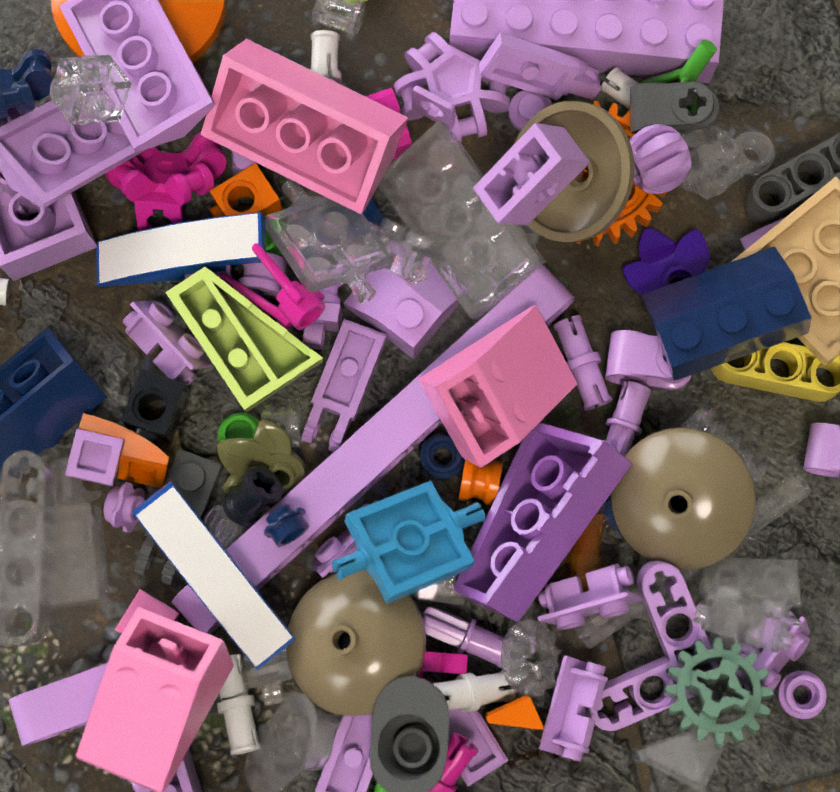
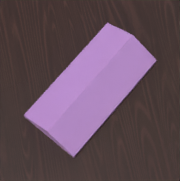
(165, 88)
(50, 158)

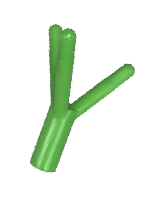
(690, 70)

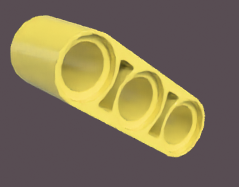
(802, 373)

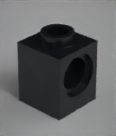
(150, 388)

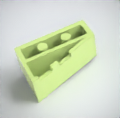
(241, 340)

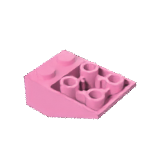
(499, 387)
(153, 699)

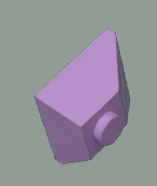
(405, 310)

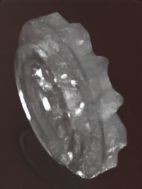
(520, 643)

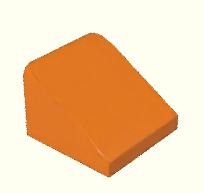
(516, 713)

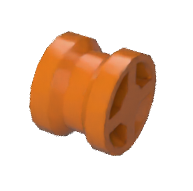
(481, 482)

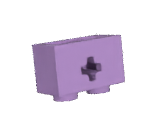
(531, 174)

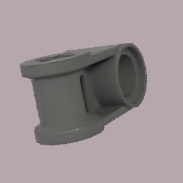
(668, 104)

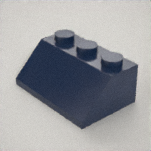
(727, 313)
(42, 396)

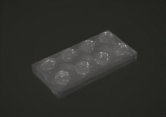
(436, 199)

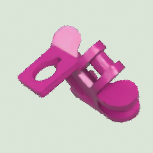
(168, 179)

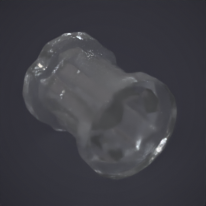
(339, 16)

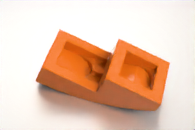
(139, 458)

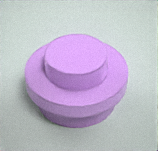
(525, 106)

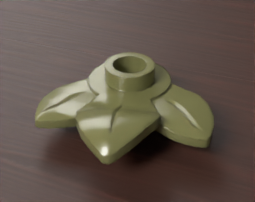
(268, 449)

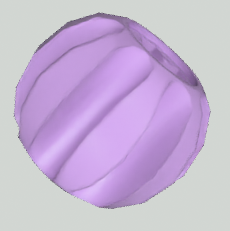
(659, 159)

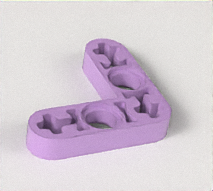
(676, 589)

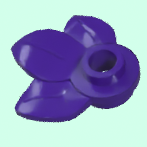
(665, 261)

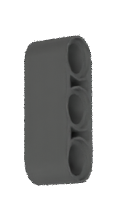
(786, 186)

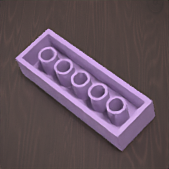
(633, 35)

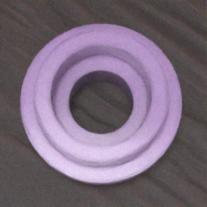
(816, 694)

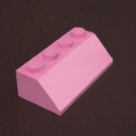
(302, 125)

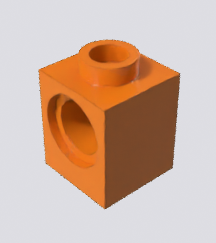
(249, 184)

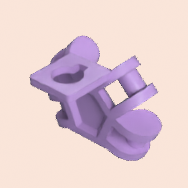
(451, 82)

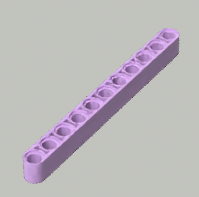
(368, 452)

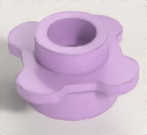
(120, 504)

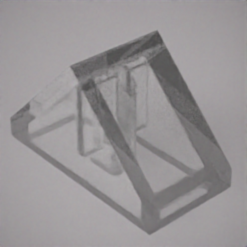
(683, 757)

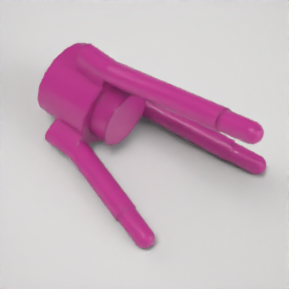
(296, 304)

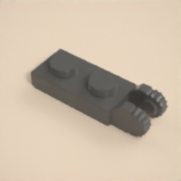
(196, 481)

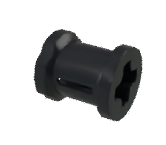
(257, 491)

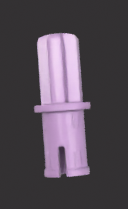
(627, 416)
(463, 635)

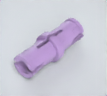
(583, 362)

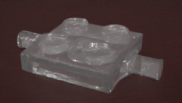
(326, 242)

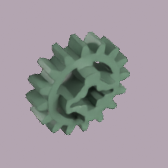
(698, 681)

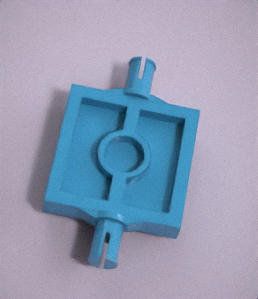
(409, 541)

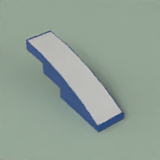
(179, 250)
(213, 575)

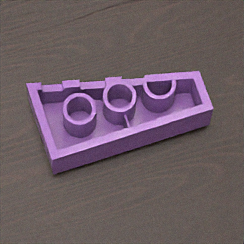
(538, 516)

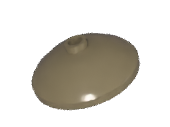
(594, 204)
(707, 476)
(384, 643)

